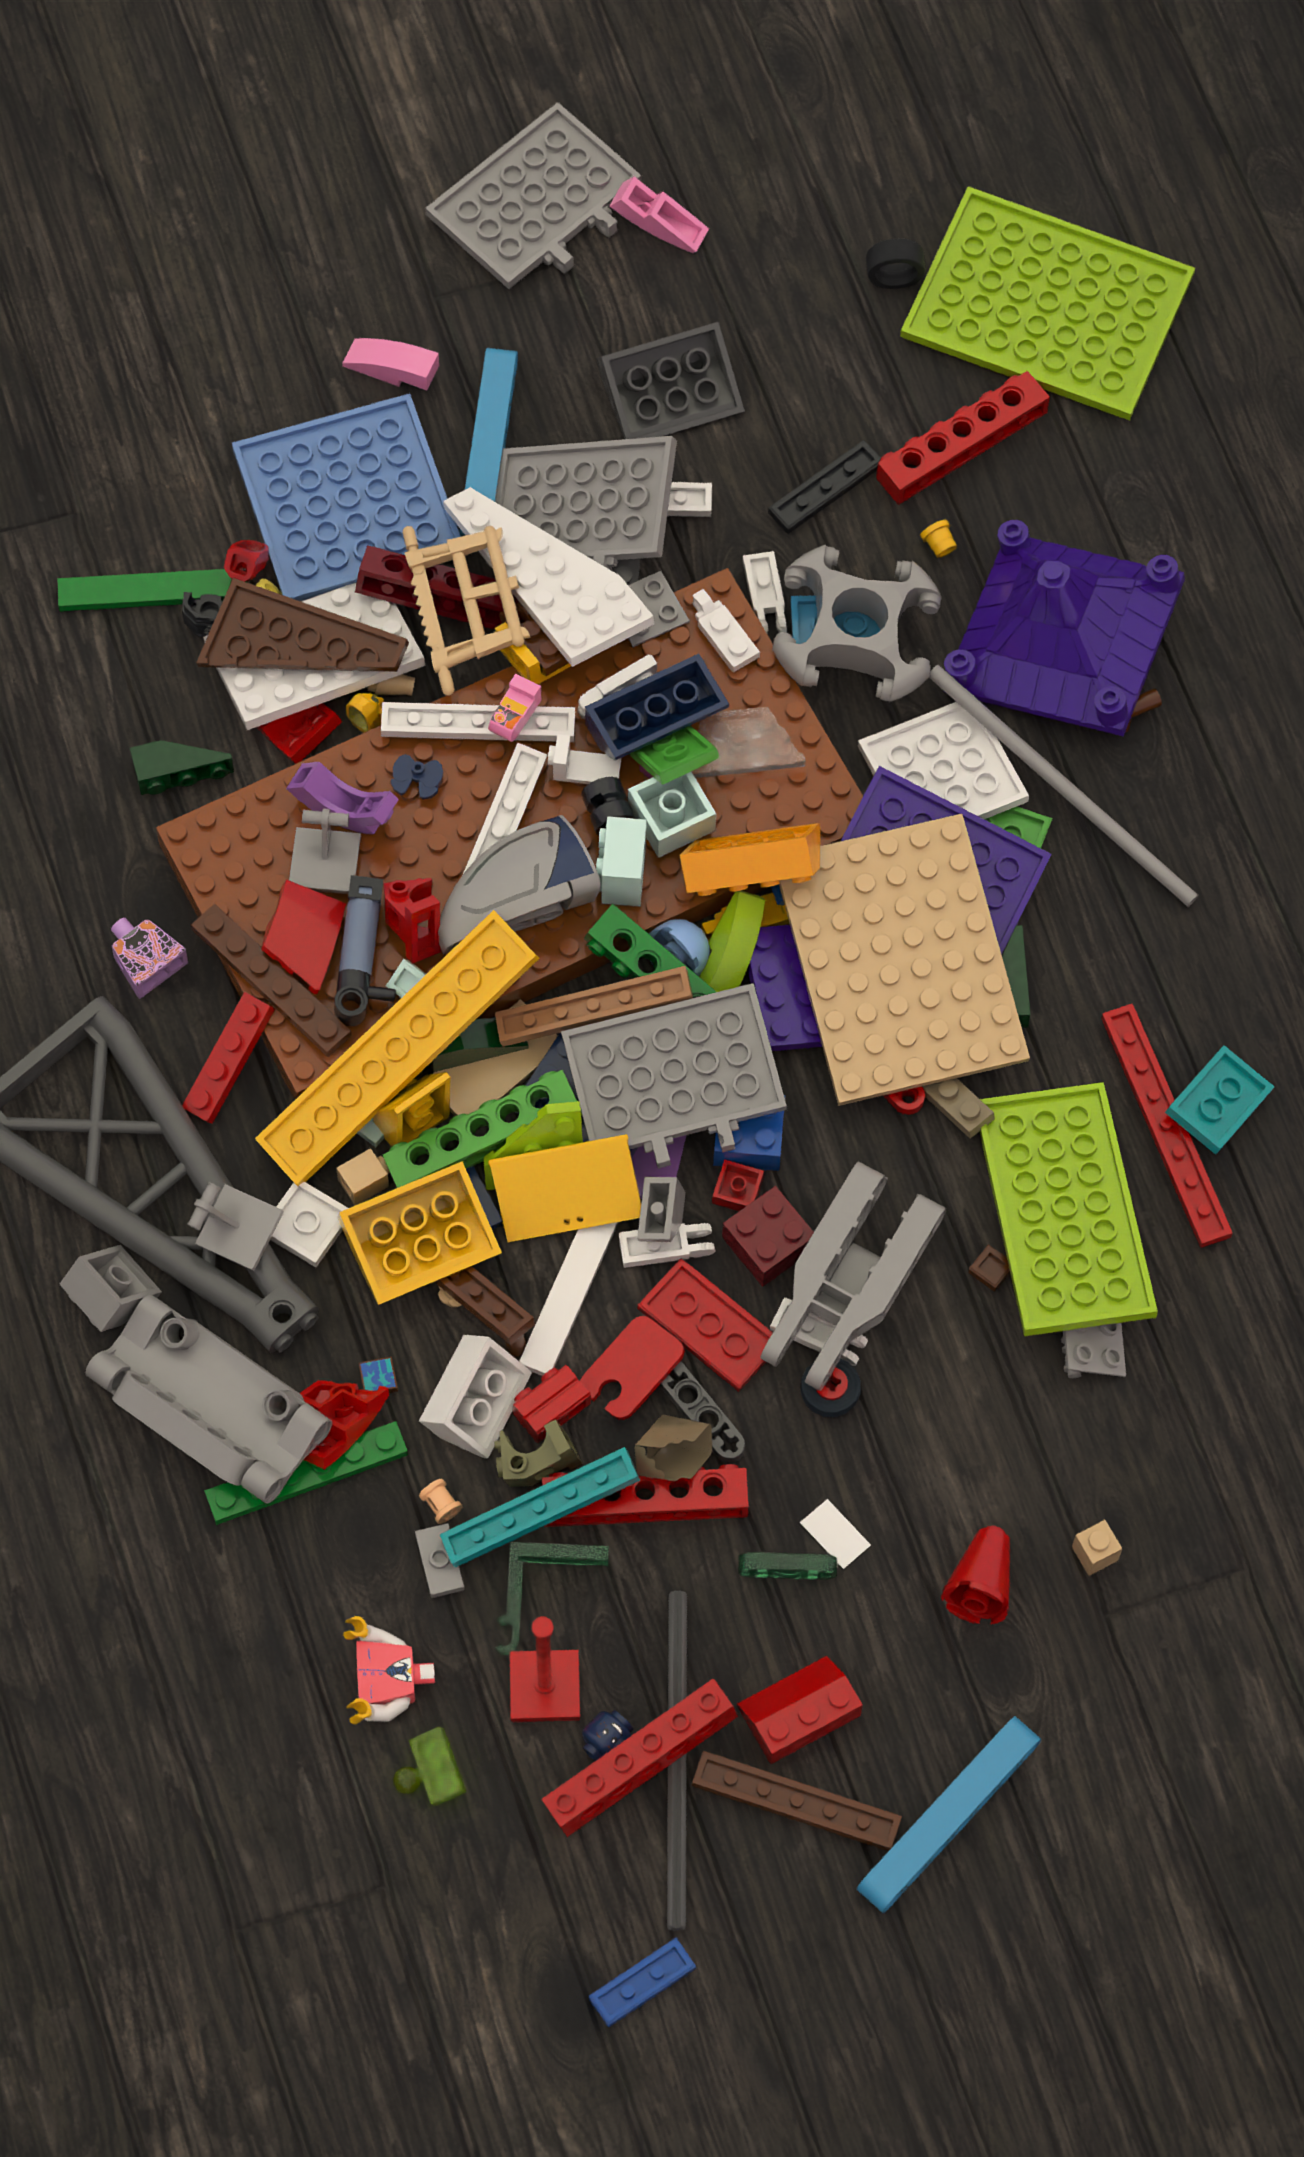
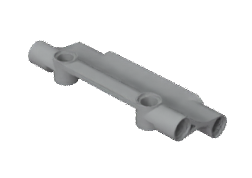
(209, 1399)

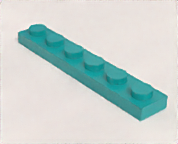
(539, 1507)

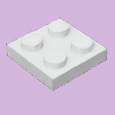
(308, 1223)

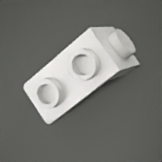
(579, 765)

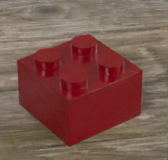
(767, 1235)

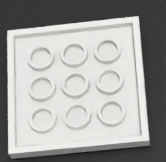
(951, 758)

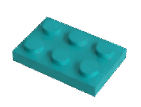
(1219, 1099)

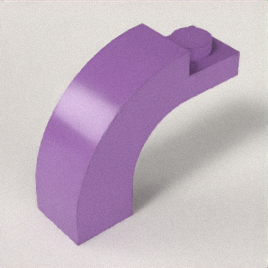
(321, 789)

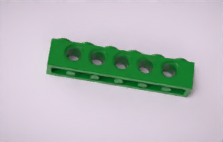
(641, 945)

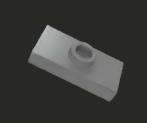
(439, 1572)

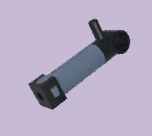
(359, 950)

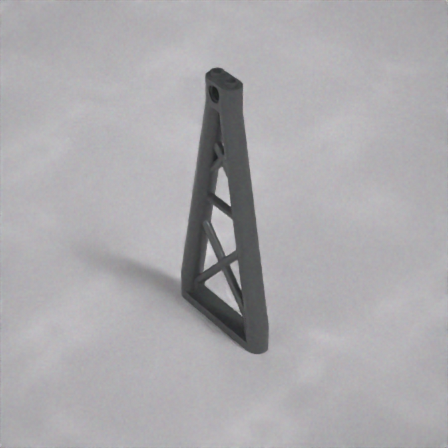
(171, 1254)

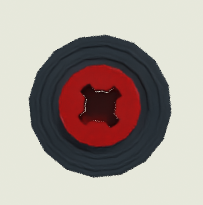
(832, 1399)

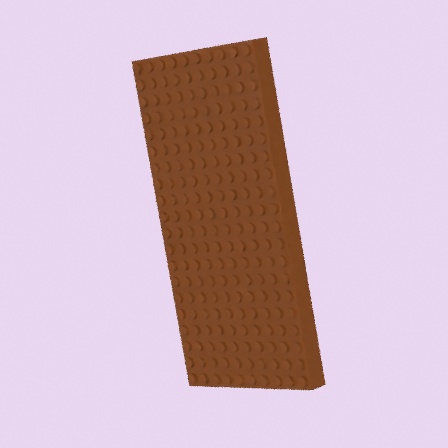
(244, 843)

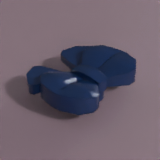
(407, 770)

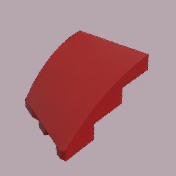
(301, 732)
(304, 932)
(350, 1414)

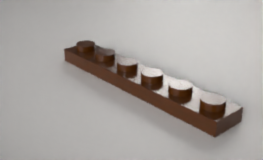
(271, 980)
(796, 1801)

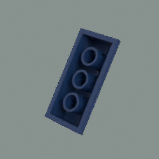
(654, 708)

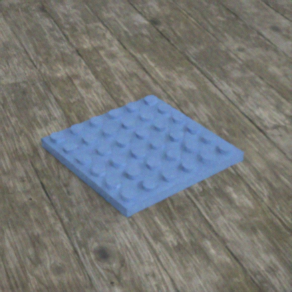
(342, 486)

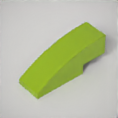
(734, 941)

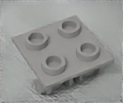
(663, 605)
(1094, 1351)

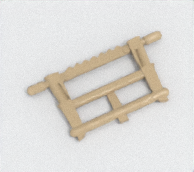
(481, 644)

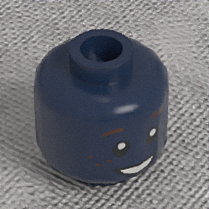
(605, 1733)

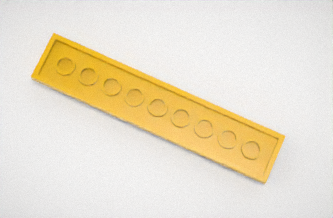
(397, 1048)

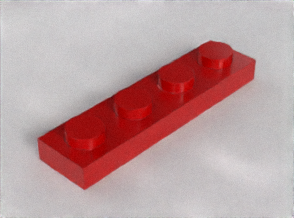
(228, 1057)

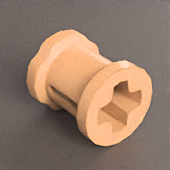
(440, 1501)

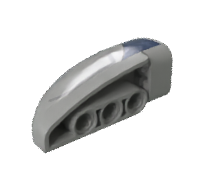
(522, 881)

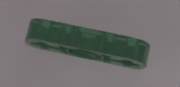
(787, 1565)

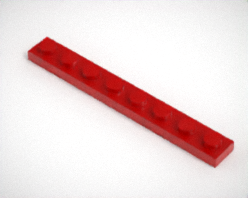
(1170, 1138)

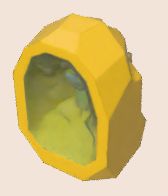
(365, 711)

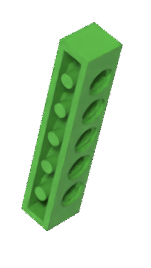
(462, 1127)

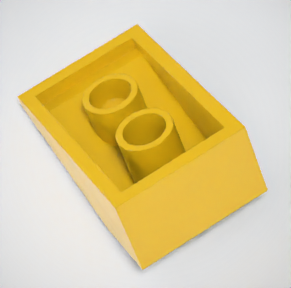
(415, 1109)

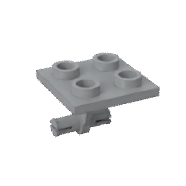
(325, 857)
(236, 1225)

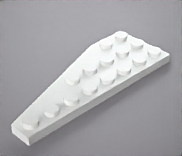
(564, 591)

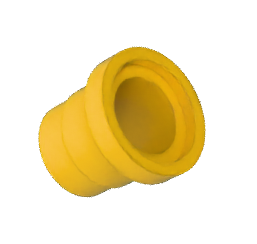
(939, 538)

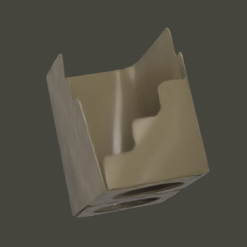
(678, 1451)

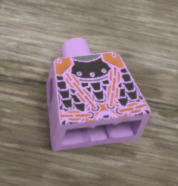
(146, 955)

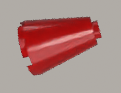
(981, 1579)

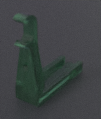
(540, 1553)

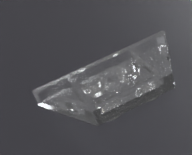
(747, 743)

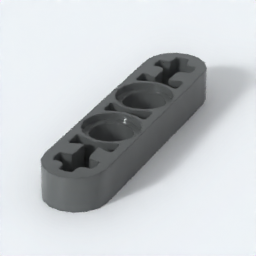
(701, 1406)

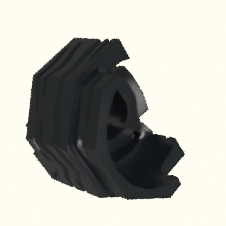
(200, 614)

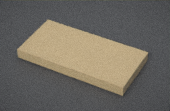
(494, 1077)

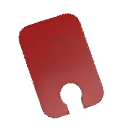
(638, 1362)

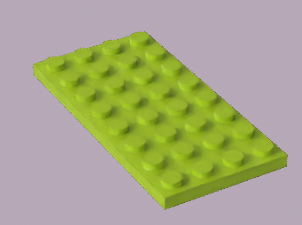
(1065, 1210)

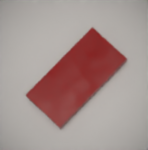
(708, 1323)

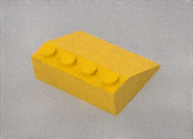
(419, 1233)

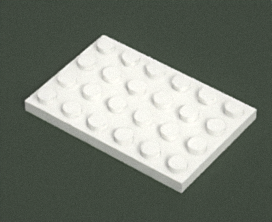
(276, 693)

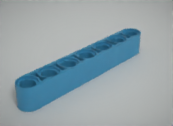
(491, 421)
(948, 1814)

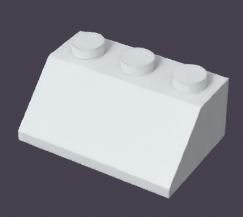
(475, 1395)

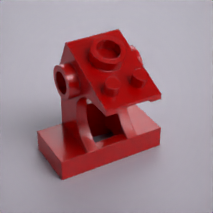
(408, 905)

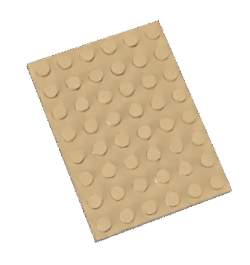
(903, 962)

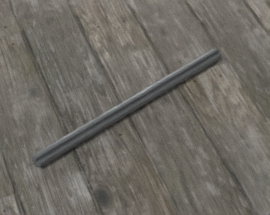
(677, 1770)

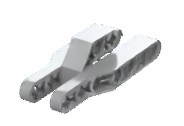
(863, 1281)

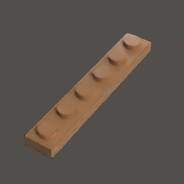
(592, 1006)

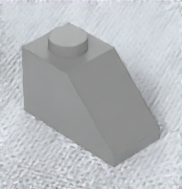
(661, 1209)

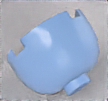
(685, 942)

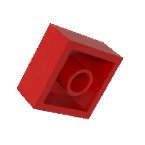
(737, 1185)

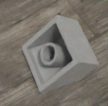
(108, 1286)

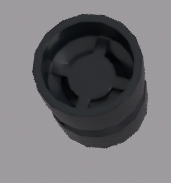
(605, 799)

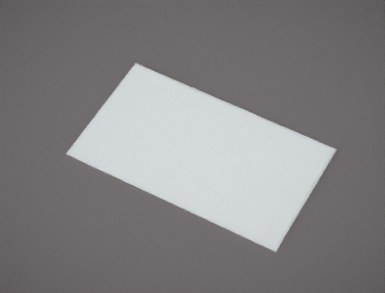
(835, 1533)

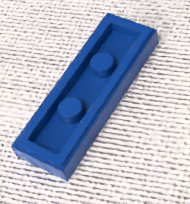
(642, 1982)

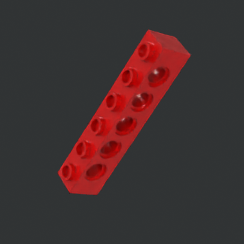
(905, 482)
(664, 1506)
(640, 1757)

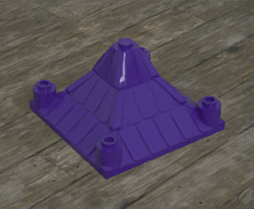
(1065, 631)

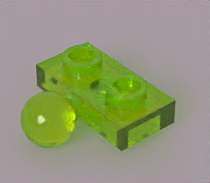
(435, 1768)

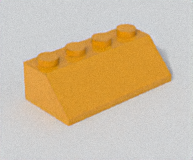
(752, 859)

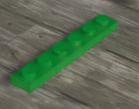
(369, 1451)

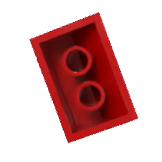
(800, 1709)

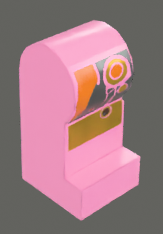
(515, 708)

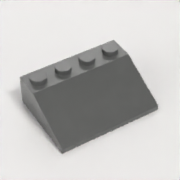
(671, 383)

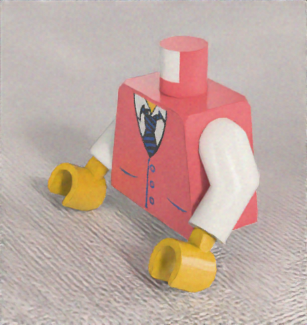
(384, 1673)

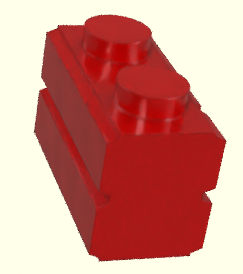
(557, 1398)

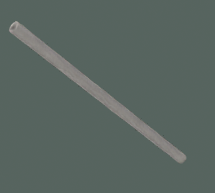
(1063, 786)

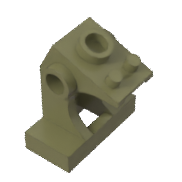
(529, 1469)

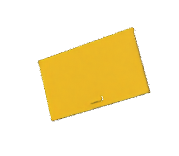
(567, 1183)

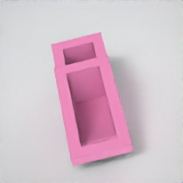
(658, 215)
(393, 361)

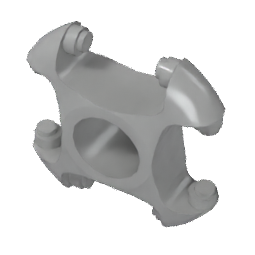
(879, 600)

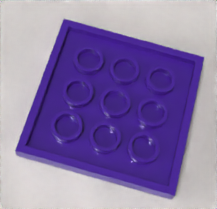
(782, 991)

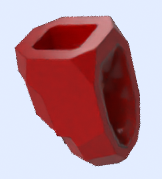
(246, 559)

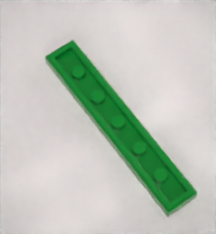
(139, 589)

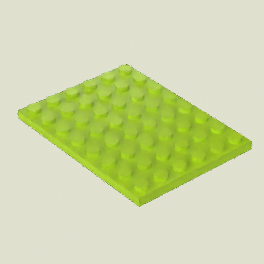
(1048, 300)

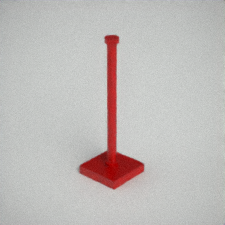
(544, 1680)

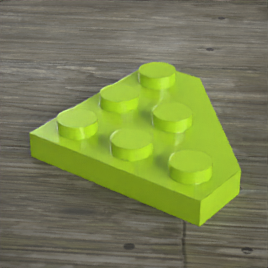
(554, 1127)

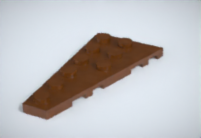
(282, 633)

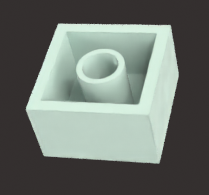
(673, 812)
(622, 860)

